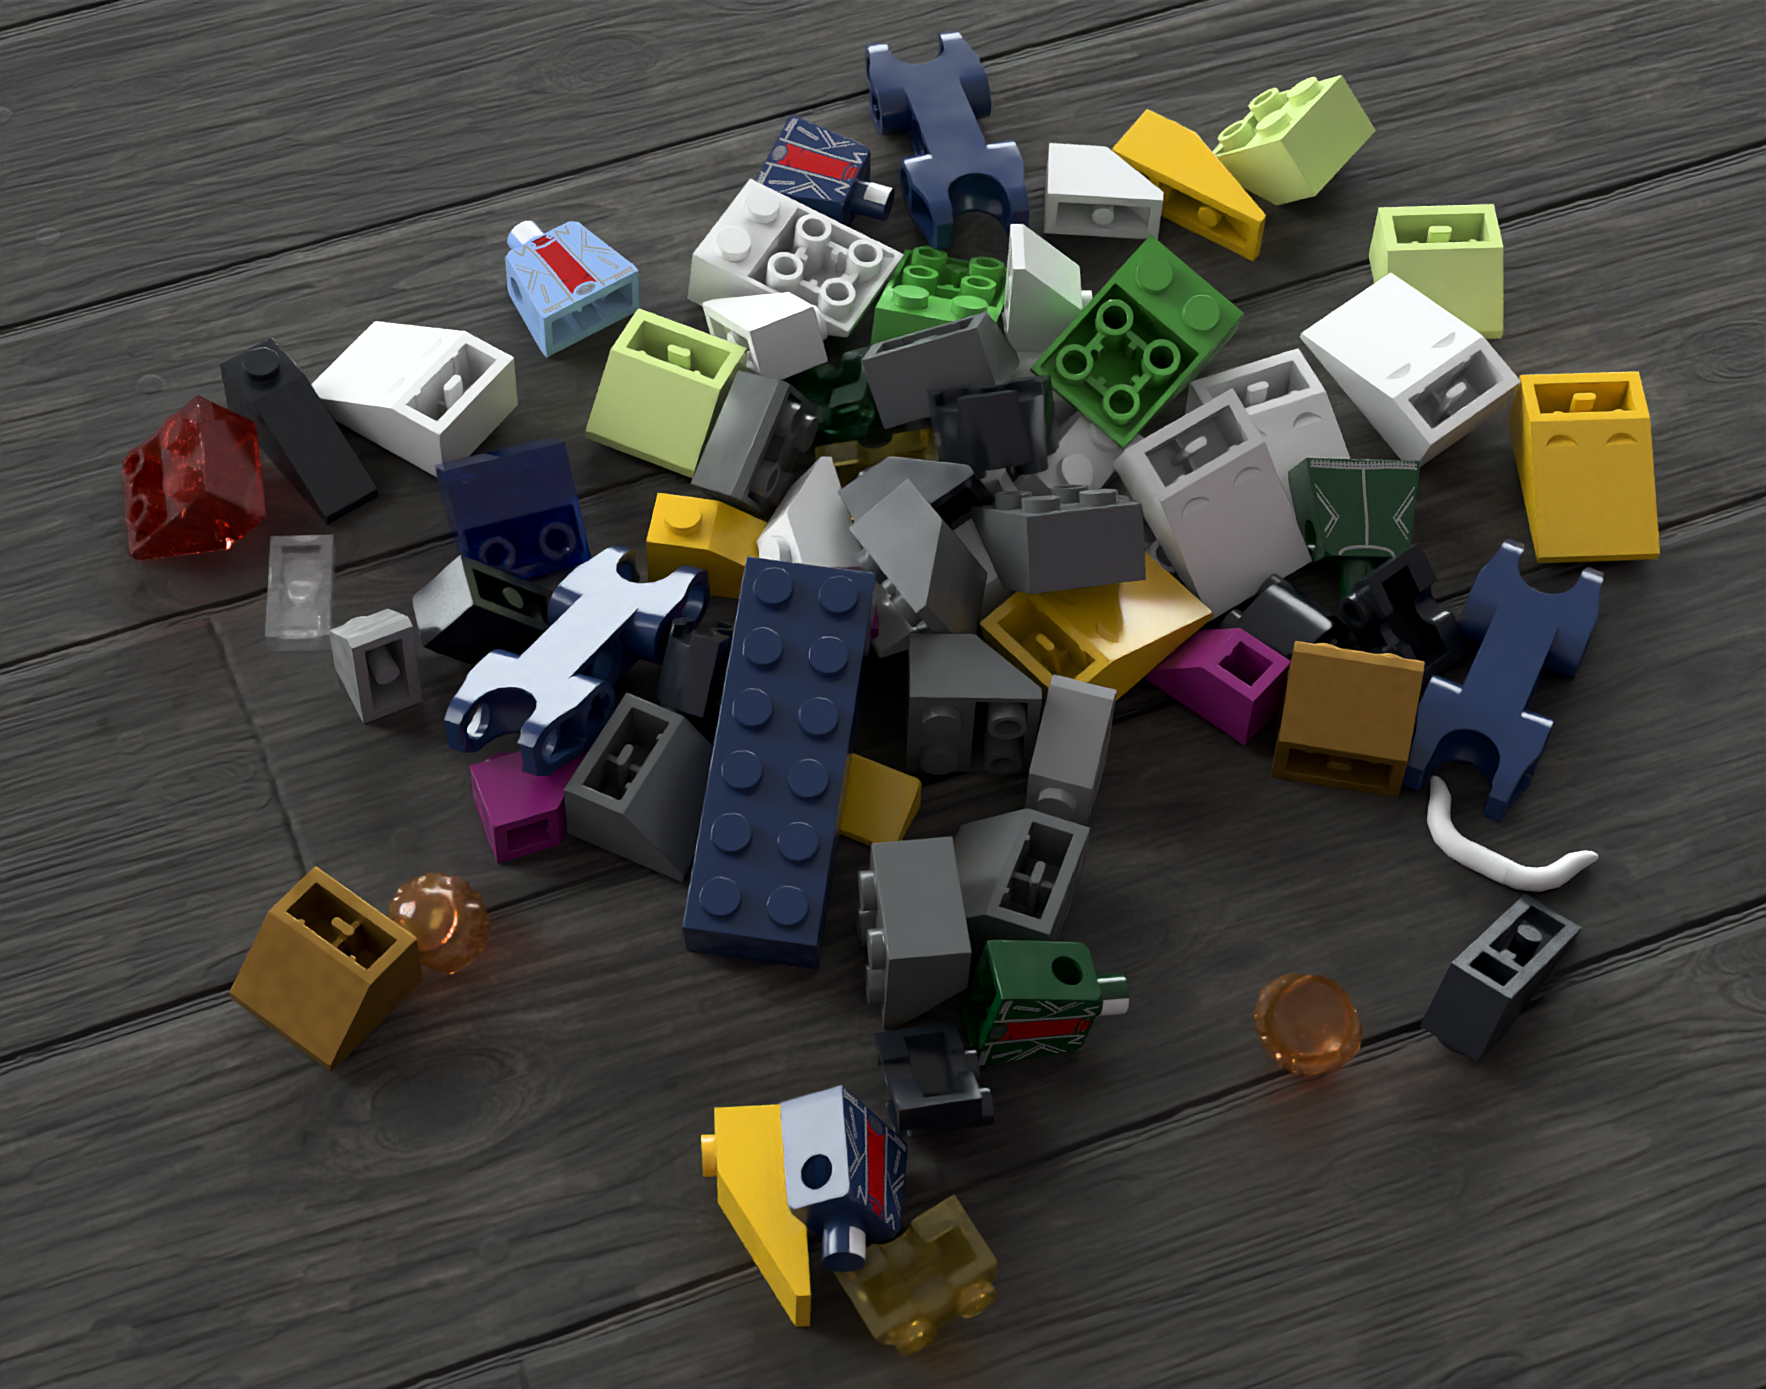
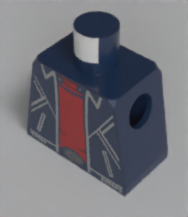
(825, 173)
(842, 1174)

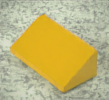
(878, 802)

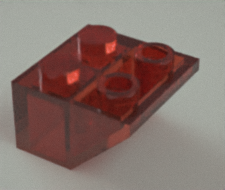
(193, 483)

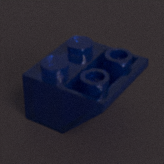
(516, 508)

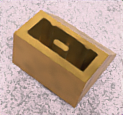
(1347, 718)
(326, 969)

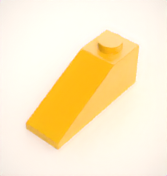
(1194, 184)
(702, 536)
(752, 1193)

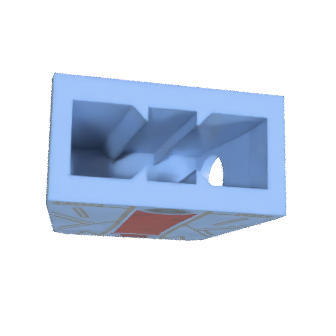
(567, 283)

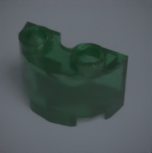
(841, 396)

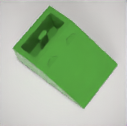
(938, 290)
(1139, 342)

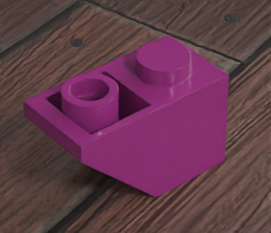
(1225, 680)
(519, 808)

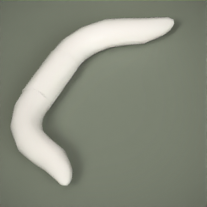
(1491, 863)

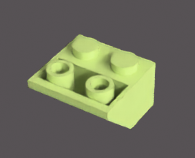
(1295, 139)
(1447, 256)
(663, 391)

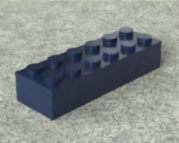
(780, 763)

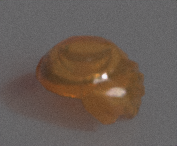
(444, 918)
(1307, 1024)

